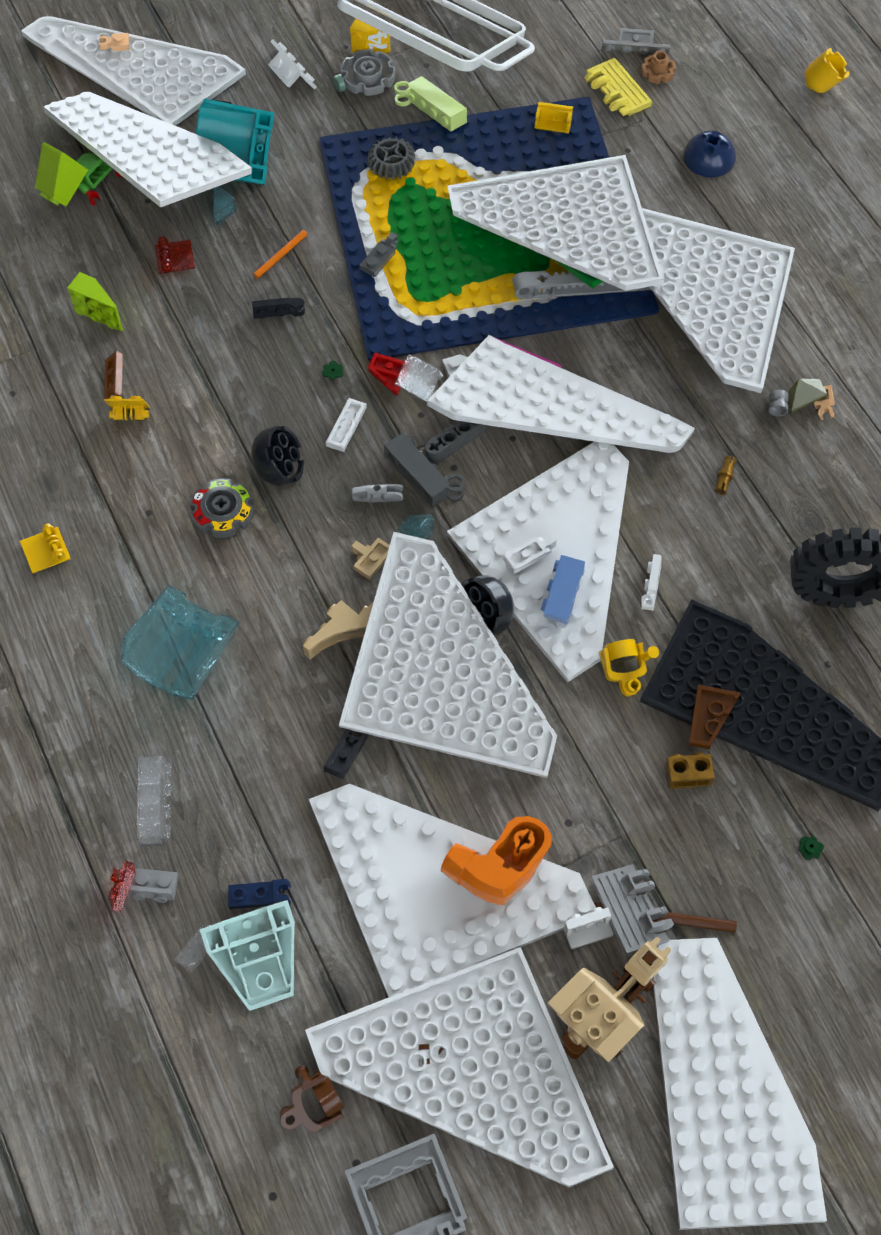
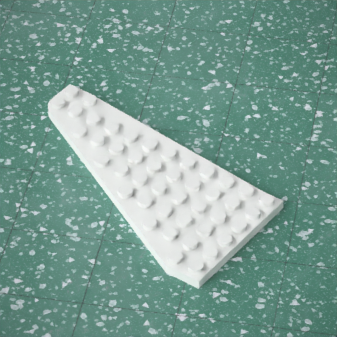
(152, 75)

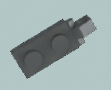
(380, 255)

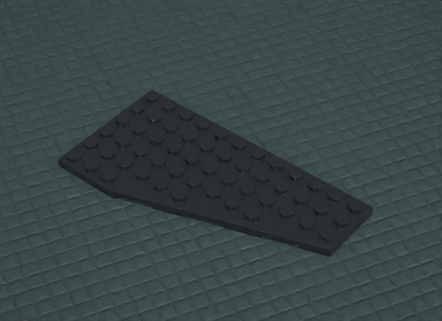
(778, 708)

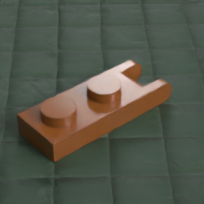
(113, 375)

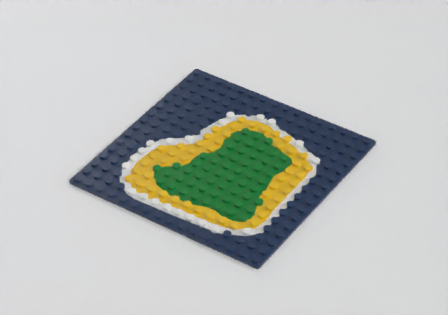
(447, 275)

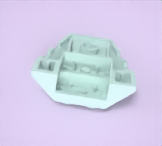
(255, 953)

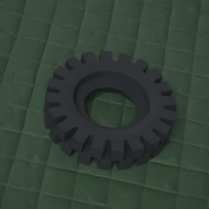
(814, 557)

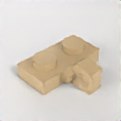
(370, 557)

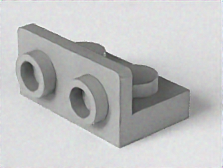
(154, 885)

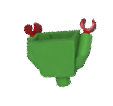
(96, 173)

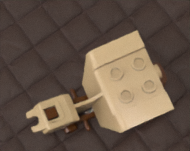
(599, 1013)

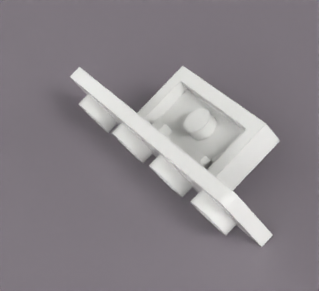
(286, 69)

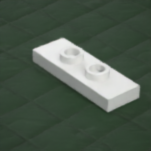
(346, 424)

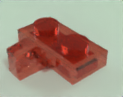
(123, 879)

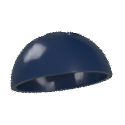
(710, 154)

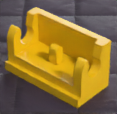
(553, 117)

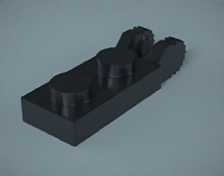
(278, 307)

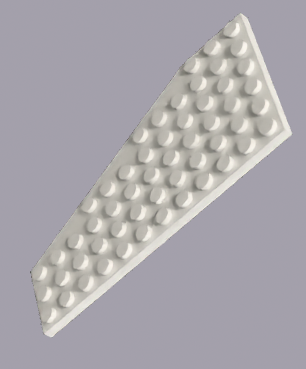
(147, 152)
(730, 1116)

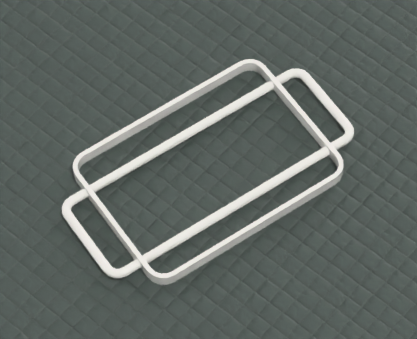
(439, 54)

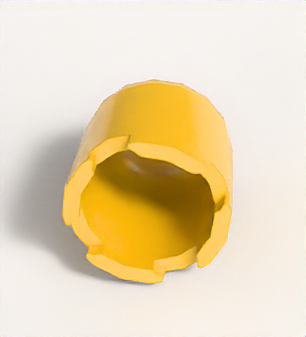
(826, 71)

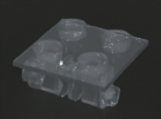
(418, 377)

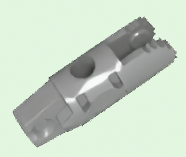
(378, 493)

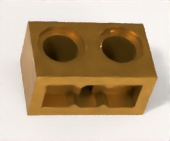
(691, 776)

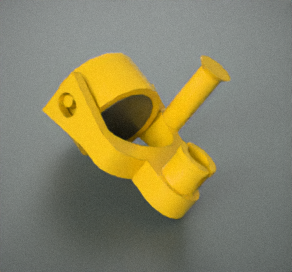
(624, 651)

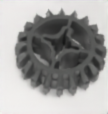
(391, 158)

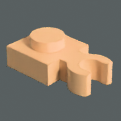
(117, 42)
(826, 403)

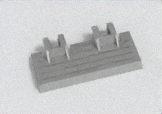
(631, 913)

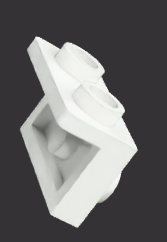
(588, 927)

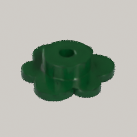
(332, 370)
(807, 852)

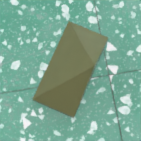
(805, 392)

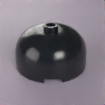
(273, 455)
(491, 599)

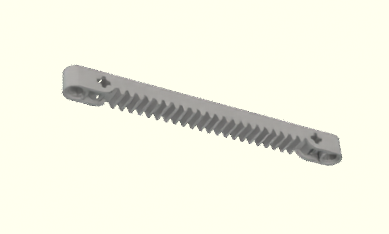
(529, 286)

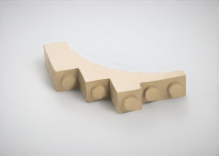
(341, 626)

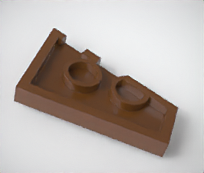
(709, 714)

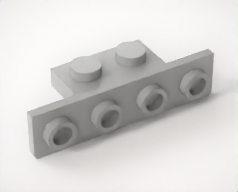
(636, 41)

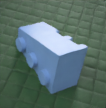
(563, 589)

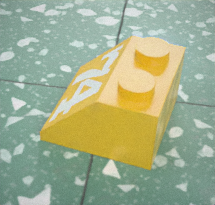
(367, 37)

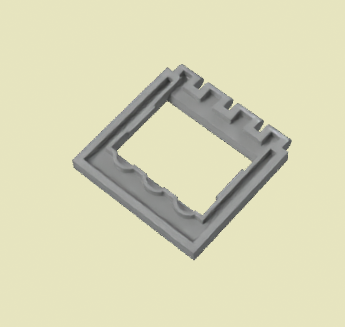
(401, 1162)

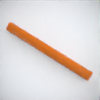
(281, 253)

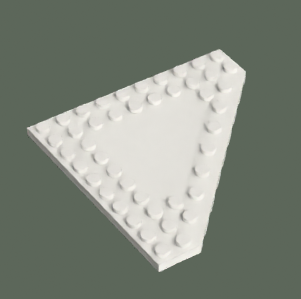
(572, 214)
(722, 293)
(583, 509)
(438, 673)
(413, 913)
(493, 1084)

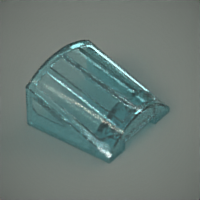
(176, 644)

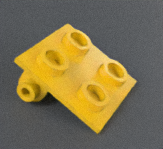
(121, 406)
(45, 549)

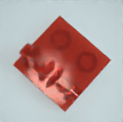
(174, 255)

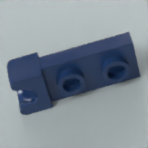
(257, 894)

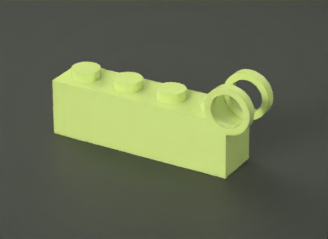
(432, 102)

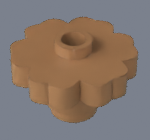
(658, 68)

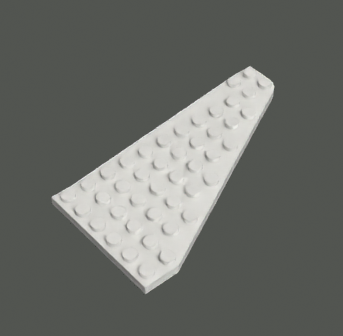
(528, 394)

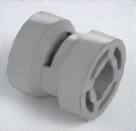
(778, 403)

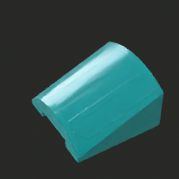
(239, 130)

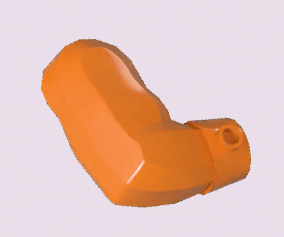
(506, 866)

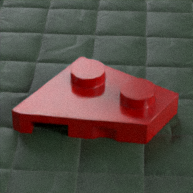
(386, 371)

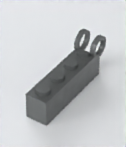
(420, 472)

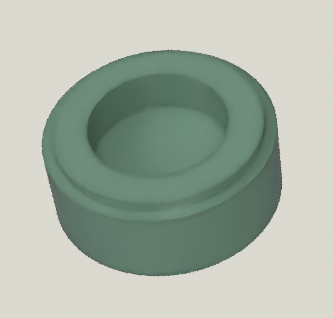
(339, 83)

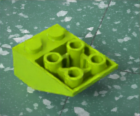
(93, 301)

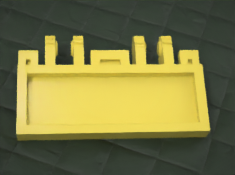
(618, 87)

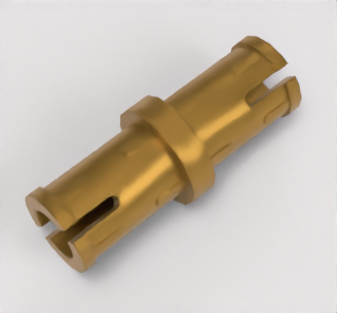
(725, 475)

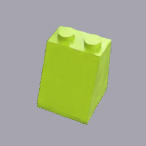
(58, 175)

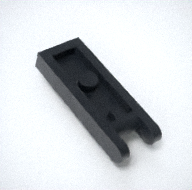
(344, 754)

